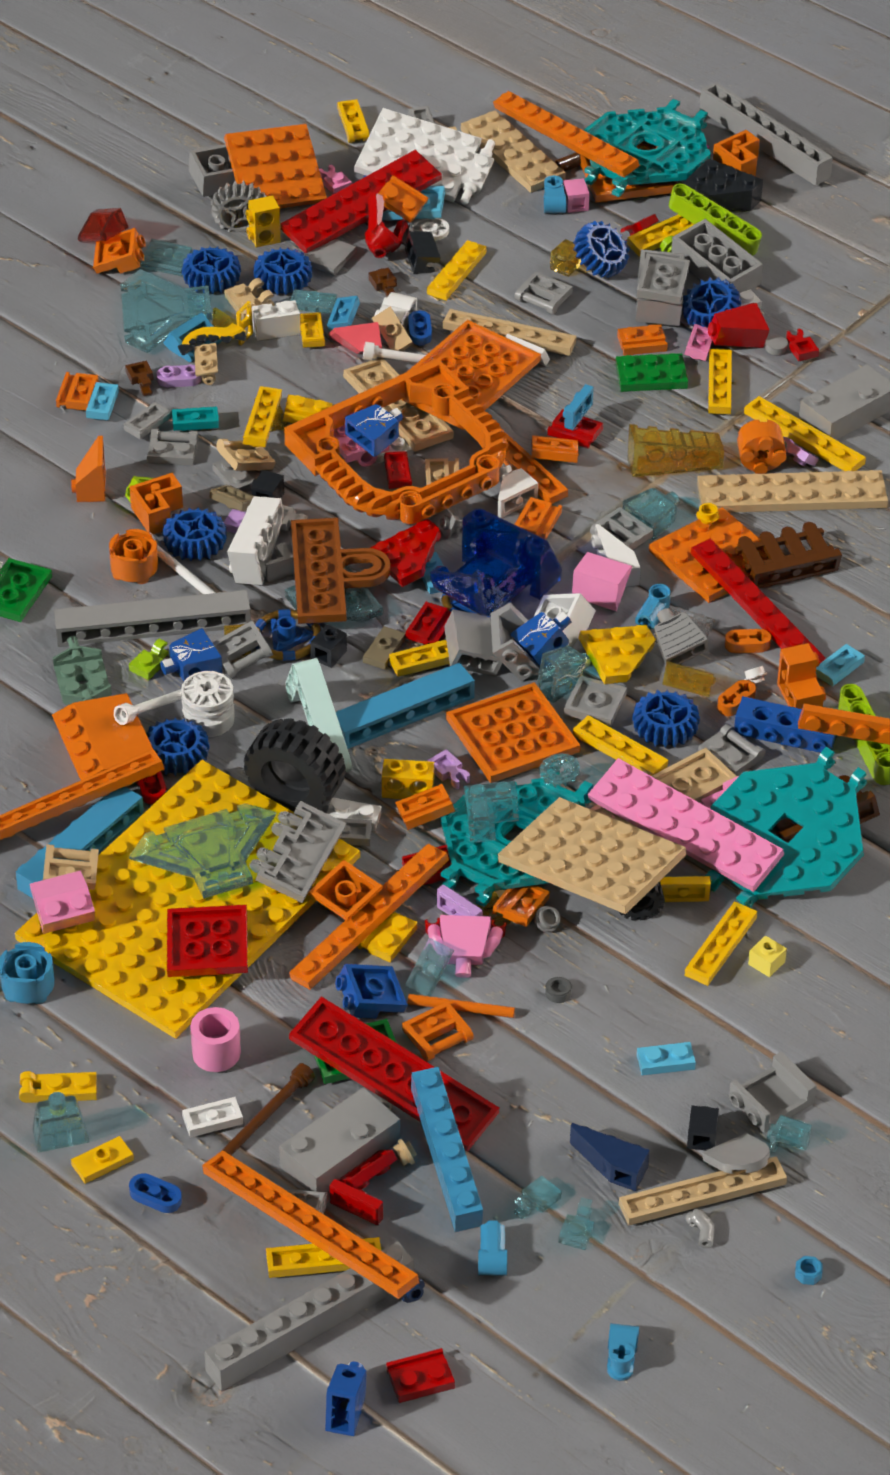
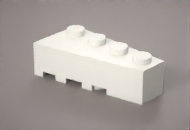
(255, 540)

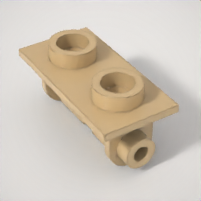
(206, 362)

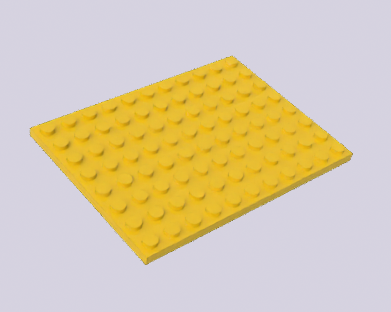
(127, 942)

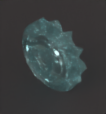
(554, 763)

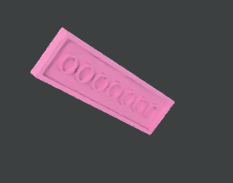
(680, 819)

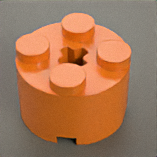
(761, 446)
(133, 556)

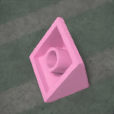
(601, 580)

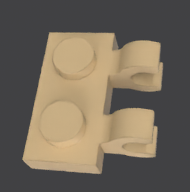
(240, 294)

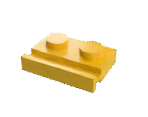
(301, 407)
(389, 937)

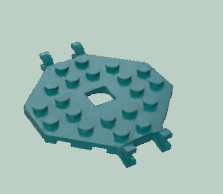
(678, 137)
(815, 800)
(480, 859)

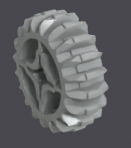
(231, 203)

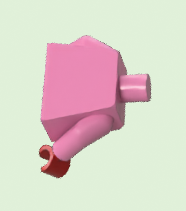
(469, 937)

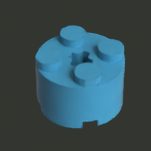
(27, 973)

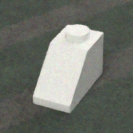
(515, 492)

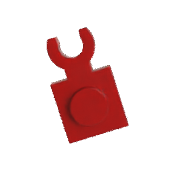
(802, 347)

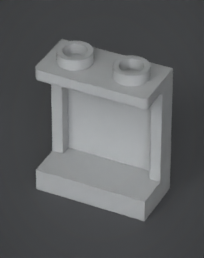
(504, 647)
(773, 1093)

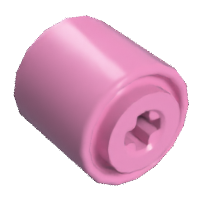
(215, 1039)

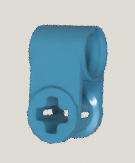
(554, 195)
(622, 1350)

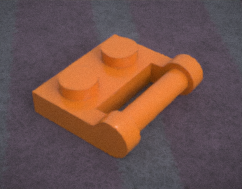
(434, 1024)

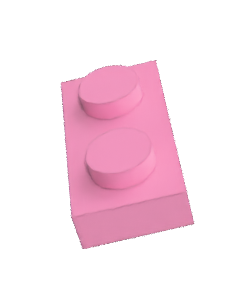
(698, 343)

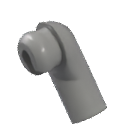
(706, 1226)

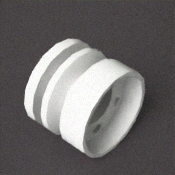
(209, 701)

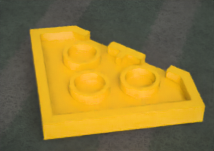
(617, 650)

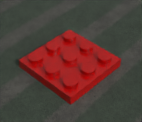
(207, 940)

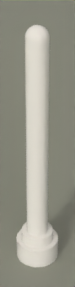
(373, 351)
(181, 570)
(127, 713)

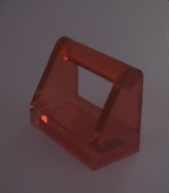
(103, 225)

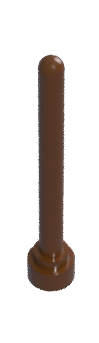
(301, 1077)

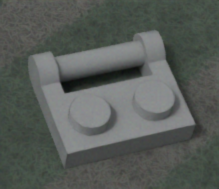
(546, 288)
(172, 452)
(625, 526)
(237, 644)
(729, 755)

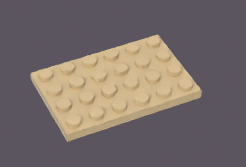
(592, 855)

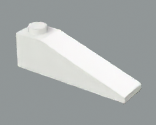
(574, 606)

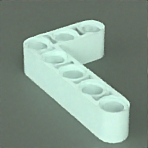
(308, 684)

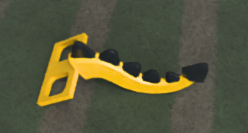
(226, 334)

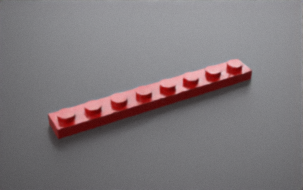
(749, 596)

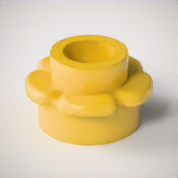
(708, 513)

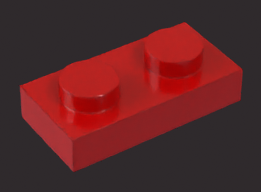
(374, 1165)

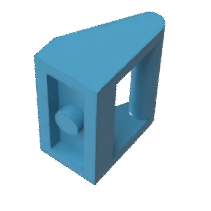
(177, 335)

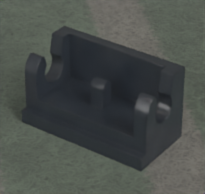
(421, 250)

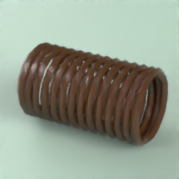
(570, 163)

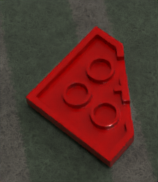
(410, 551)

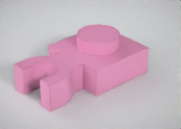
(334, 181)

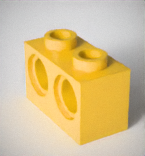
(263, 221)
(406, 778)

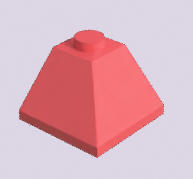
(355, 336)

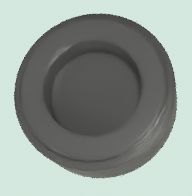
(558, 989)

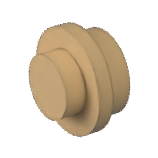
(405, 1152)

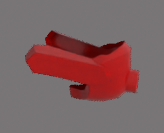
(378, 237)

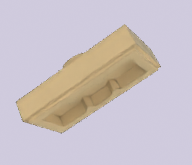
(392, 330)

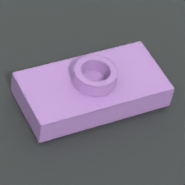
(454, 904)

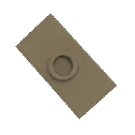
(231, 497)
(385, 643)

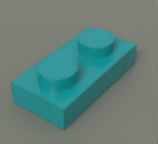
(195, 418)

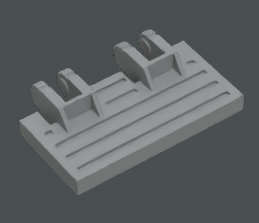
(302, 850)

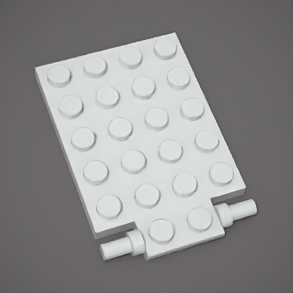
(445, 148)

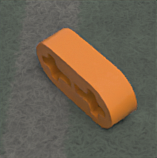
(747, 641)
(733, 695)

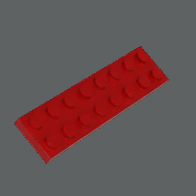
(350, 205)
(384, 1066)

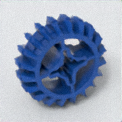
(601, 249)
(211, 268)
(283, 270)
(699, 300)
(194, 534)
(666, 718)
(179, 744)

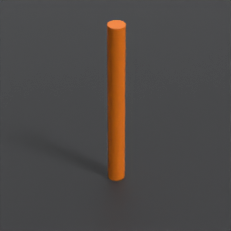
(465, 1006)

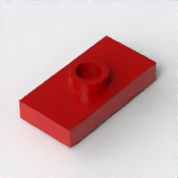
(397, 469)
(356, 1202)

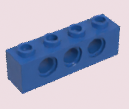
(778, 725)

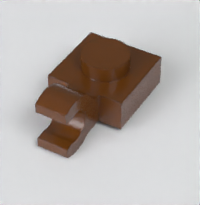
(383, 280)
(140, 374)

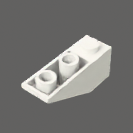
(614, 549)

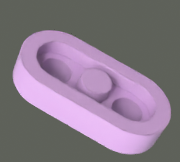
(178, 376)

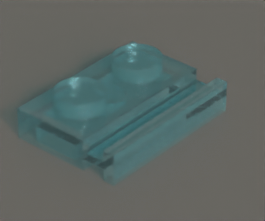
(165, 257)

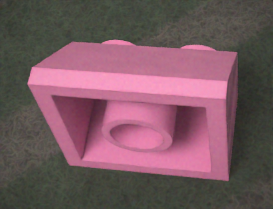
(62, 902)

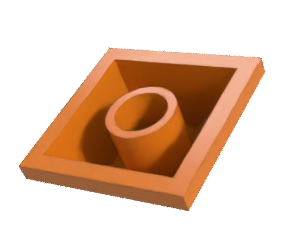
(91, 475)
(345, 890)

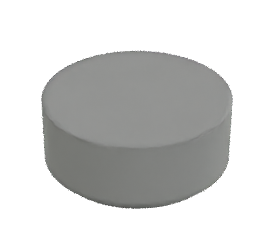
(776, 345)

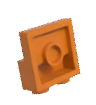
(120, 251)

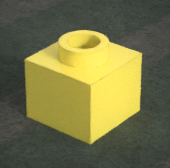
(767, 956)

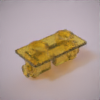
(688, 679)

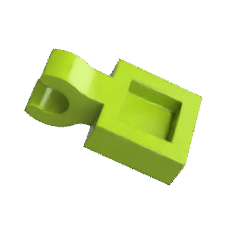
(148, 663)

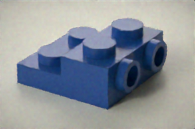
(370, 990)

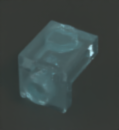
(789, 1132)

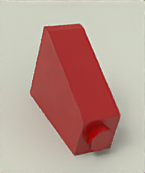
(739, 327)

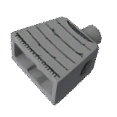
(679, 637)

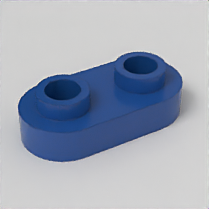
(420, 327)
(157, 1193)

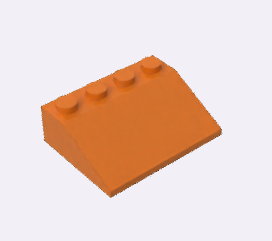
(96, 738)

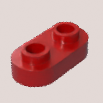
(152, 788)

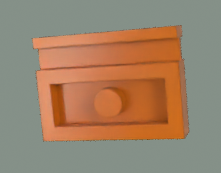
(402, 199)
(642, 339)
(76, 390)
(554, 449)
(539, 517)
(425, 806)
(521, 903)

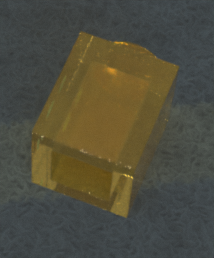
(563, 258)

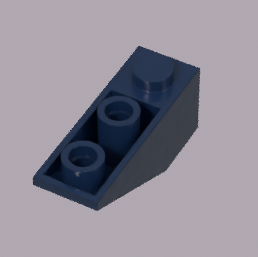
(614, 1158)

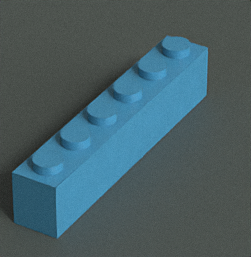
(405, 704)
(93, 830)
(446, 1149)

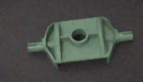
(77, 665)

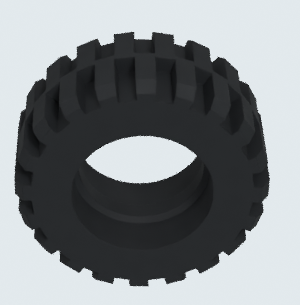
(294, 764)

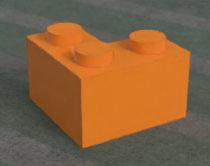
(738, 152)
(155, 500)
(798, 677)

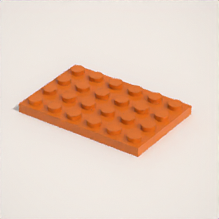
(482, 362)

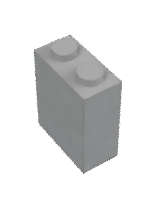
(471, 642)

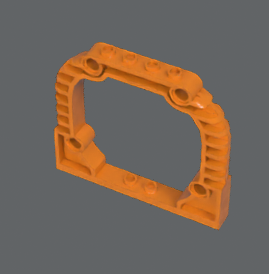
(429, 384)

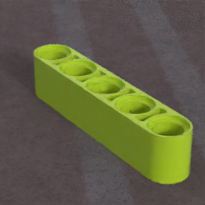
(697, 207)
(874, 754)

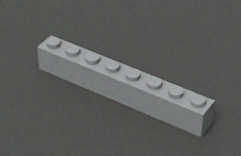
(774, 137)
(151, 617)
(296, 1323)

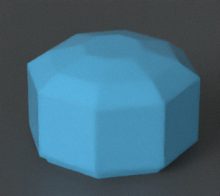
(808, 1270)

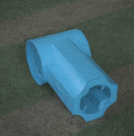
(657, 600)
(492, 1252)

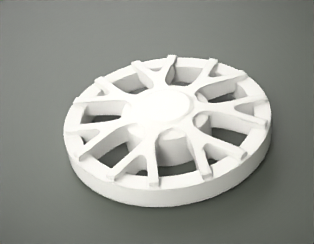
(430, 225)

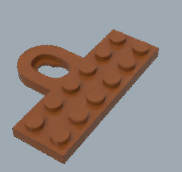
(321, 570)

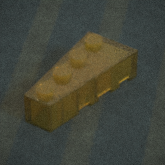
(672, 451)

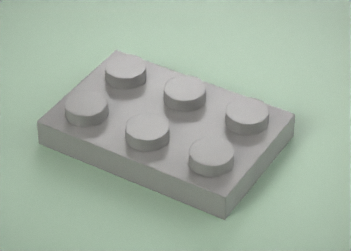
(663, 279)

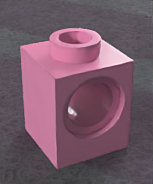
(576, 195)

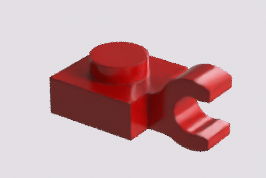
(640, 225)

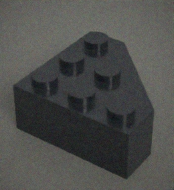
(726, 186)

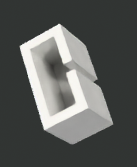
(276, 320)

